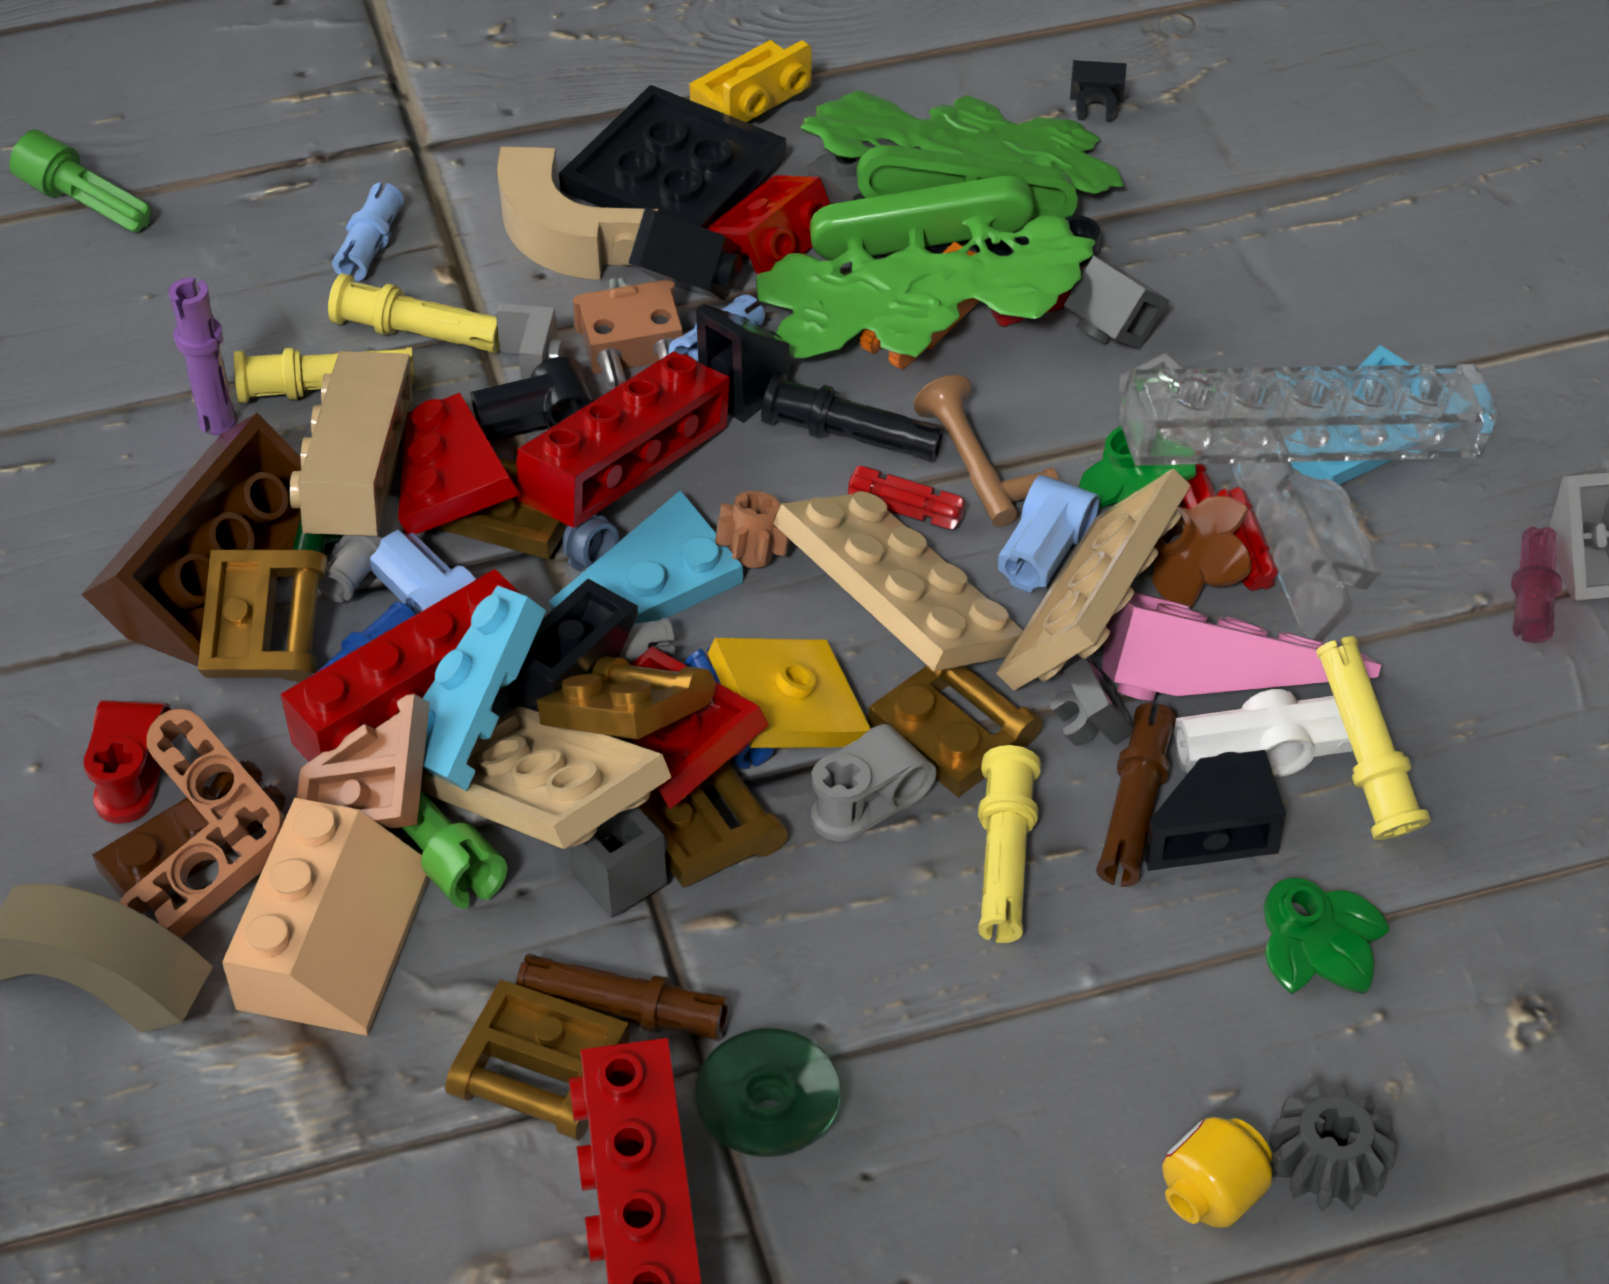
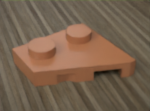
(374, 768)

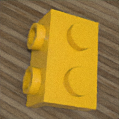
(756, 80)

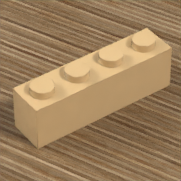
(353, 444)

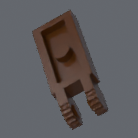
(150, 844)

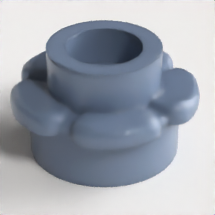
(589, 541)

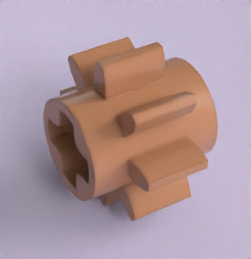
(750, 529)

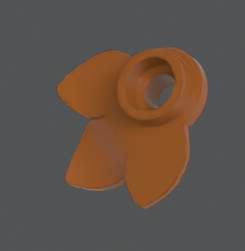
(1203, 552)

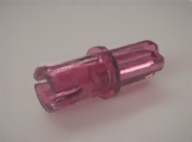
(1536, 585)

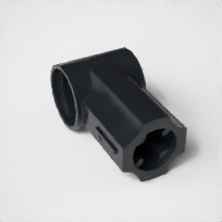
(544, 399)

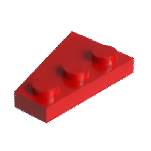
(447, 466)
(703, 739)

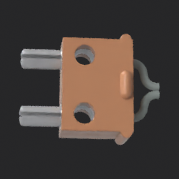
(626, 326)

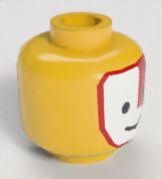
(1217, 1172)

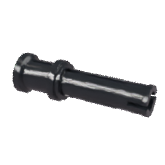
(826, 413)

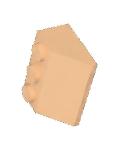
(325, 920)

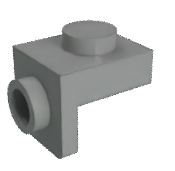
(530, 333)

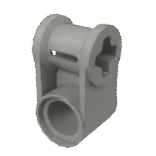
(868, 783)

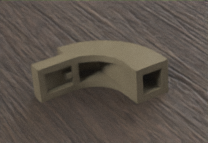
(102, 949)

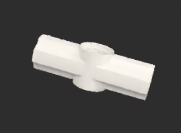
(1269, 721)

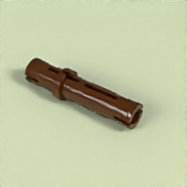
(1142, 771)
(638, 1000)

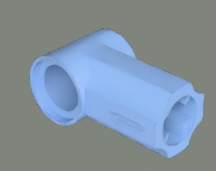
(1050, 523)
(415, 571)

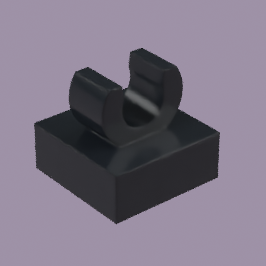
(1099, 83)

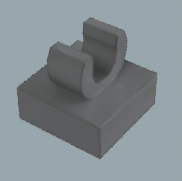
(1096, 703)

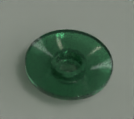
(761, 1068)

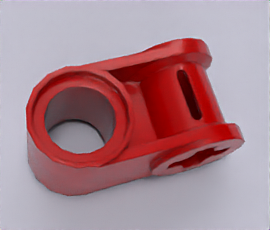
(121, 761)

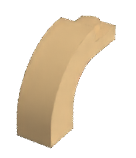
(555, 229)

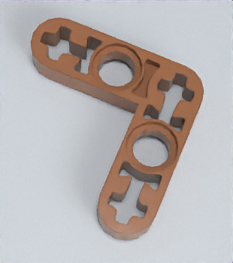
(227, 823)

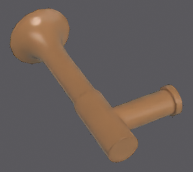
(944, 400)

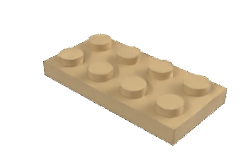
(899, 579)
(1095, 582)
(552, 779)

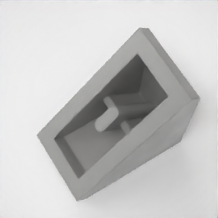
(1583, 534)

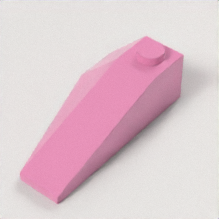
(1177, 653)

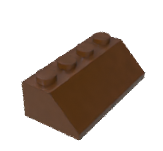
(225, 502)

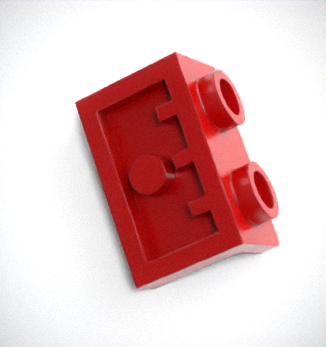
(774, 219)

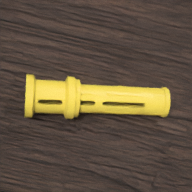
(391, 310)
(287, 373)
(1379, 768)
(1007, 817)

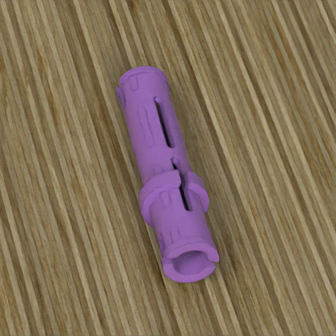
(199, 340)

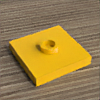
(796, 689)

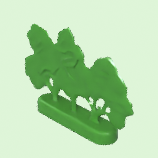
(962, 146)
(914, 289)

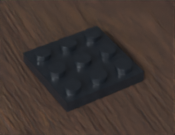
(673, 159)

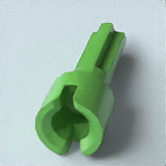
(56, 170)
(456, 856)

